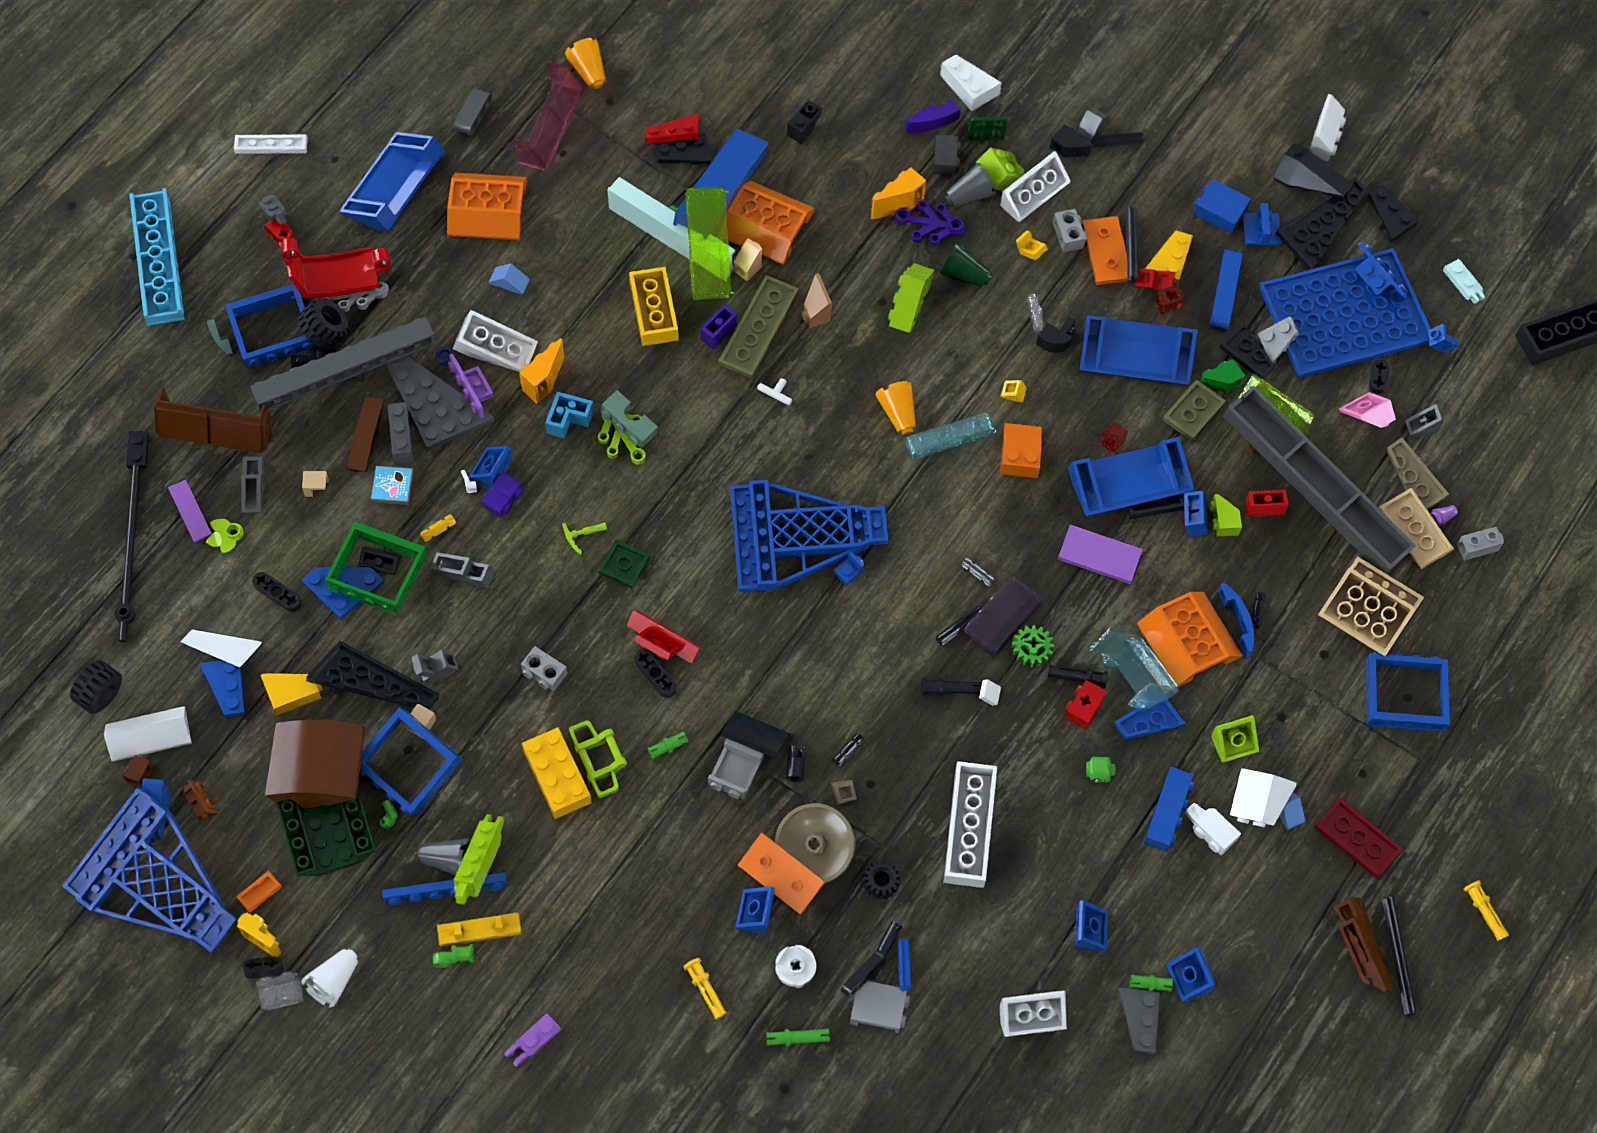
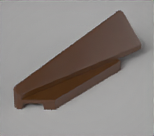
(1362, 943)

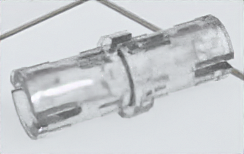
(1035, 312)

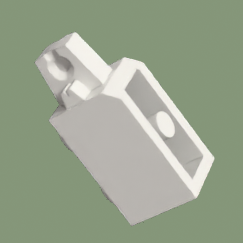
(1212, 828)

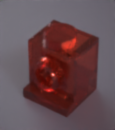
(1169, 299)
(1113, 437)

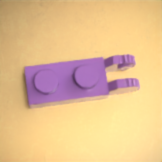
(534, 1039)

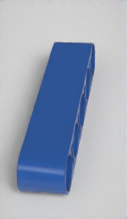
(1226, 289)

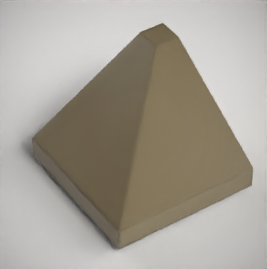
(844, 791)

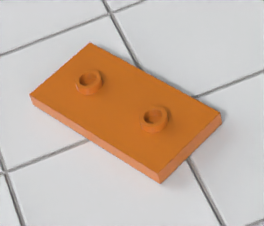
(1106, 250)
(777, 868)

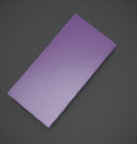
(1100, 554)

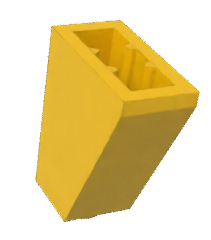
(290, 691)

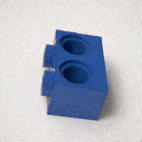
(1196, 513)

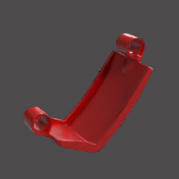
(334, 273)

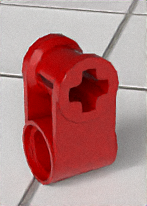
(278, 232)

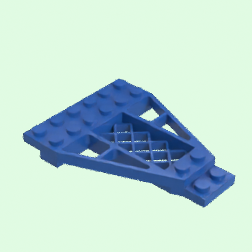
(755, 539)
(120, 847)

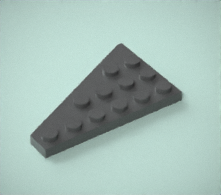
(434, 405)

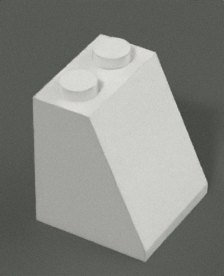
(1260, 797)

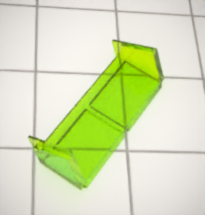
(708, 243)

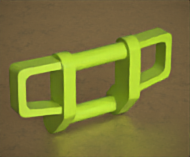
(582, 748)

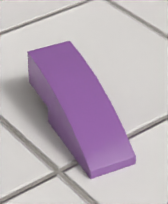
(190, 511)

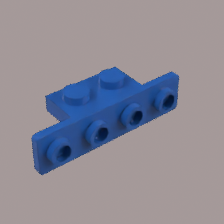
(1376, 276)

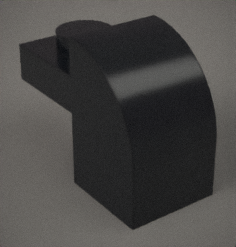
(1056, 339)

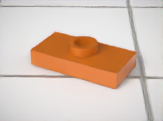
(259, 891)

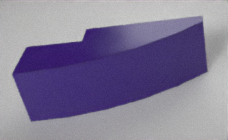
(933, 117)

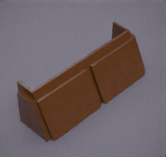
(212, 425)

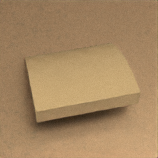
(1371, 606)

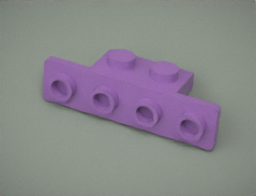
(474, 385)

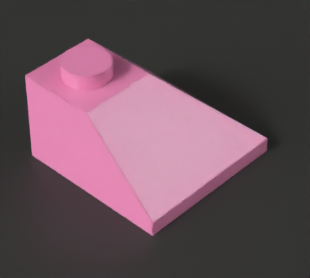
(1371, 409)

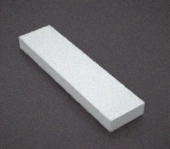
(270, 144)

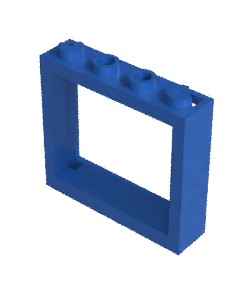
(262, 302)
(1407, 721)
(434, 784)

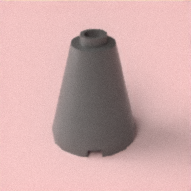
(970, 188)
(444, 854)

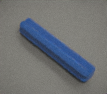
(904, 965)

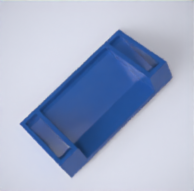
(392, 180)
(1138, 349)
(1131, 477)

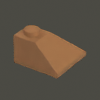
(817, 304)

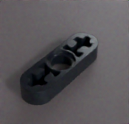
(280, 600)
(664, 675)
(863, 974)

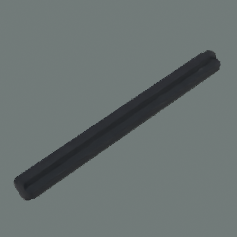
(1399, 956)

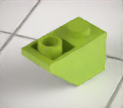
(1226, 517)

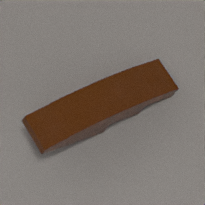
(365, 434)

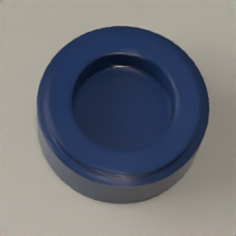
(442, 355)

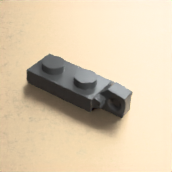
(273, 209)

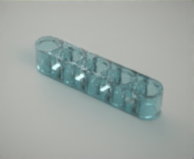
(950, 435)

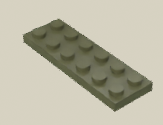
(758, 326)

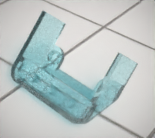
(1137, 665)

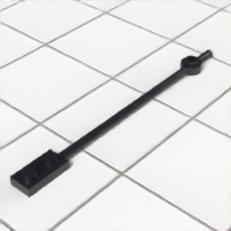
(136, 458)

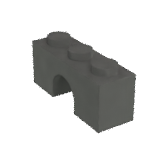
(400, 433)

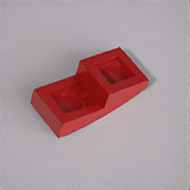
(1155, 279)

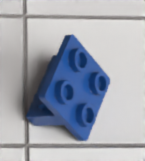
(1261, 227)

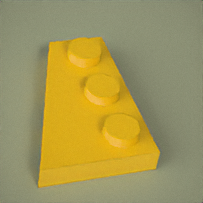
(1172, 254)

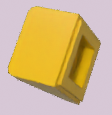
(1014, 390)

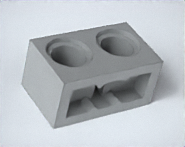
(1066, 231)
(547, 665)

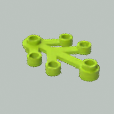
(616, 440)

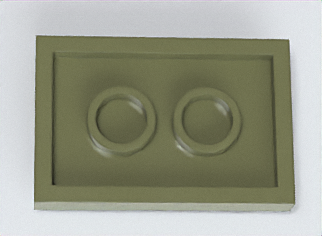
(1194, 410)

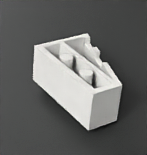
(969, 82)

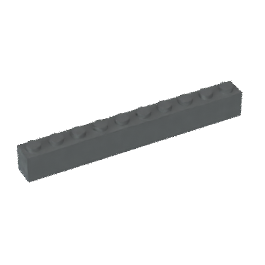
(343, 364)

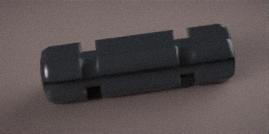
(1258, 609)
(848, 749)

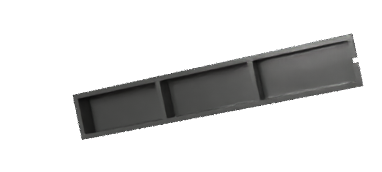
(1319, 480)

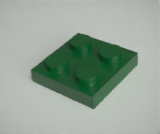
(624, 564)

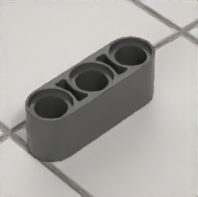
(472, 111)

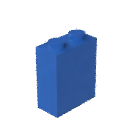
(1221, 206)

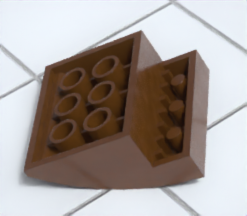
(315, 762)

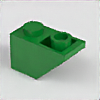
(1223, 377)

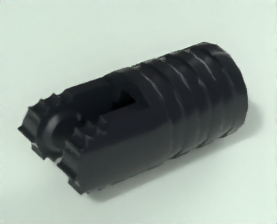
(795, 765)

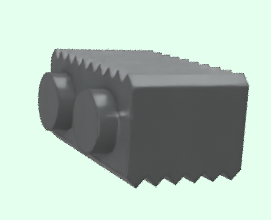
(946, 154)

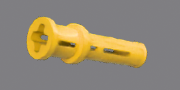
(1481, 901)
(701, 980)

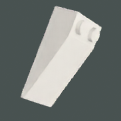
(494, 342)

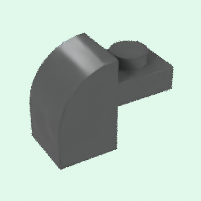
(436, 666)

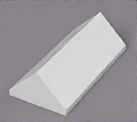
(1035, 187)
(147, 734)

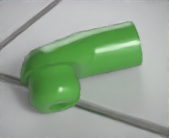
(390, 816)

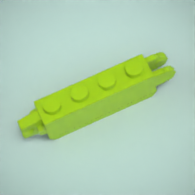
(478, 859)

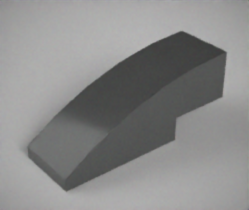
(252, 484)
(462, 569)

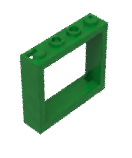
(385, 540)

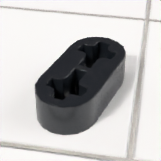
(1383, 377)
(263, 967)

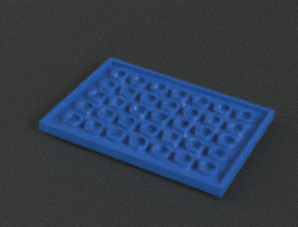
(1343, 317)

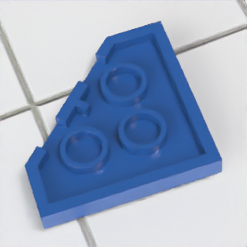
(360, 577)

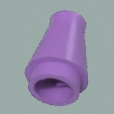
(1443, 514)

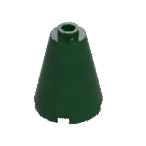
(965, 267)

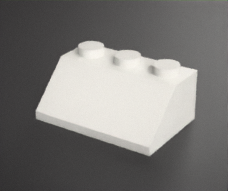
(1328, 129)
(1033, 1013)

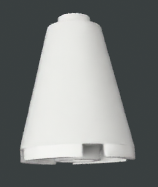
(331, 977)

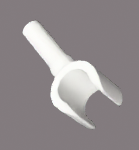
(470, 486)

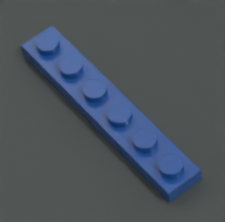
(437, 890)

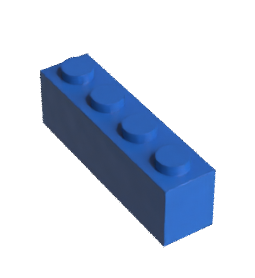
(1168, 809)

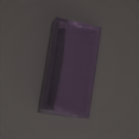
(1003, 616)

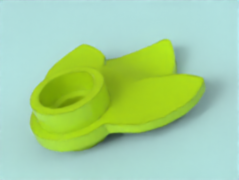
(222, 535)

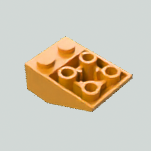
(901, 193)
(540, 375)

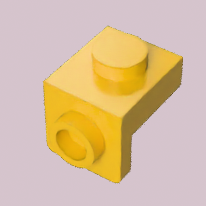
(1030, 247)

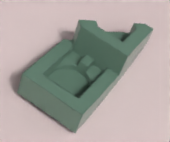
(223, 342)

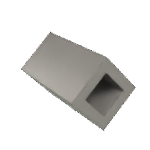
(1480, 543)

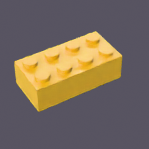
(653, 306)
(556, 773)

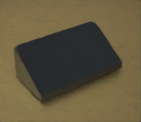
(379, 560)

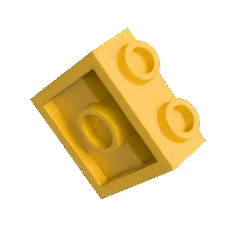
(257, 933)

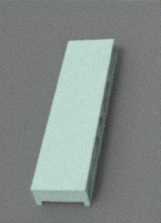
(650, 216)

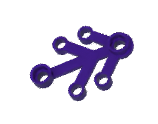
(932, 222)

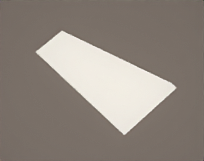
(224, 647)

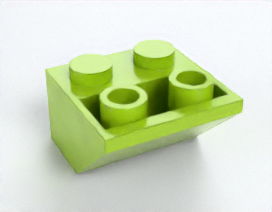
(1000, 168)

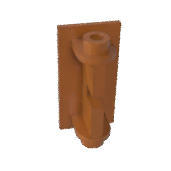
(196, 792)

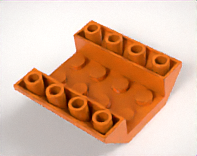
(485, 206)
(766, 219)
(1188, 637)

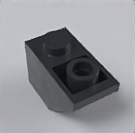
(803, 122)
(1069, 143)

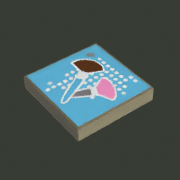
(392, 485)

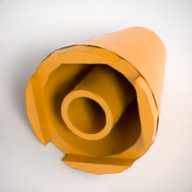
(587, 61)
(899, 406)

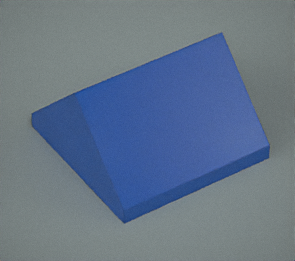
(491, 465)
(755, 909)
(1091, 927)
(1191, 975)

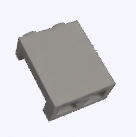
(735, 769)
(880, 1006)

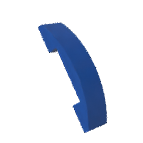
(1230, 598)

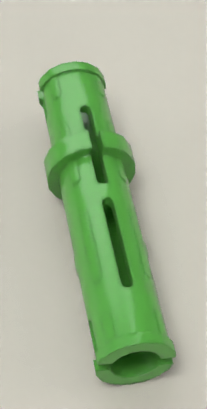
(791, 1037)

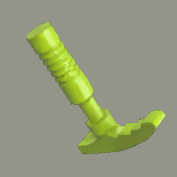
(587, 530)

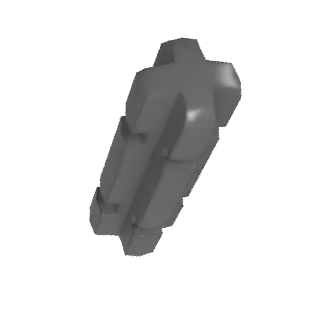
(978, 571)

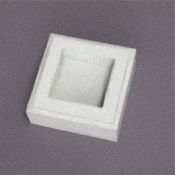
(990, 692)

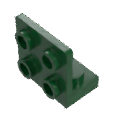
(986, 128)

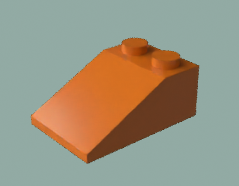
(1021, 450)

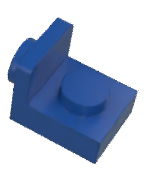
(1440, 340)
(849, 569)

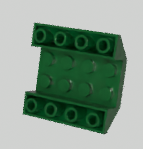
(326, 836)

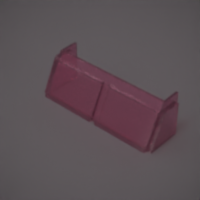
(550, 124)

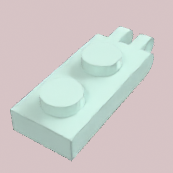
(1464, 281)

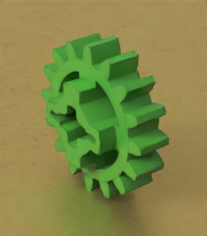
(1041, 643)

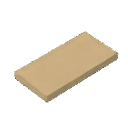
(1418, 525)

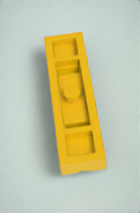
(479, 929)

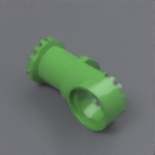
(446, 959)

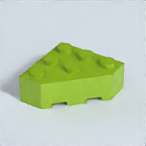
(908, 299)

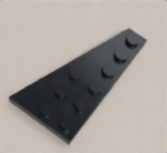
(1317, 227)
(363, 675)

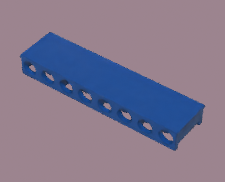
(729, 168)

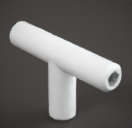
(775, 393)

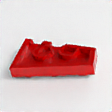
(675, 130)

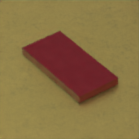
(1358, 838)

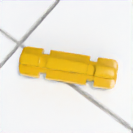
(437, 528)

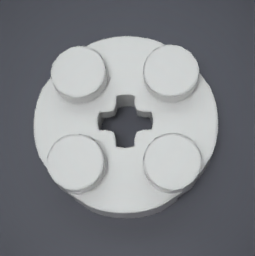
(798, 977)

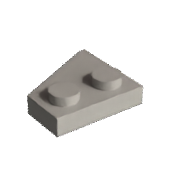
(1278, 337)

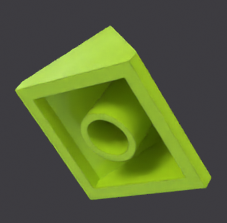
(1236, 739)

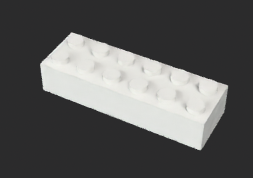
(970, 824)

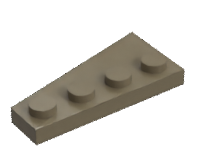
(1415, 474)

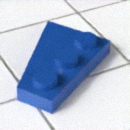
(226, 685)
(1150, 721)

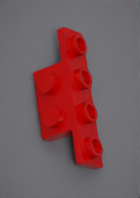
(661, 639)

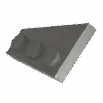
(1142, 1018)

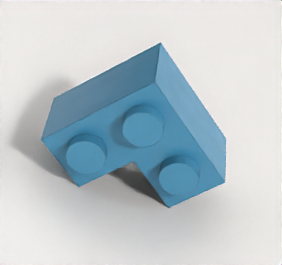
(568, 410)

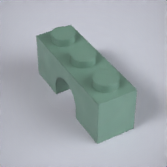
(638, 431)

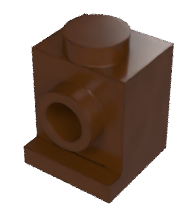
(138, 769)

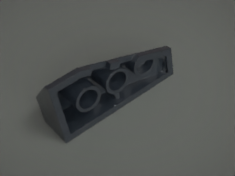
(1306, 170)

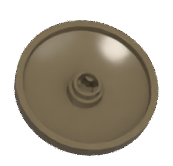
(818, 839)

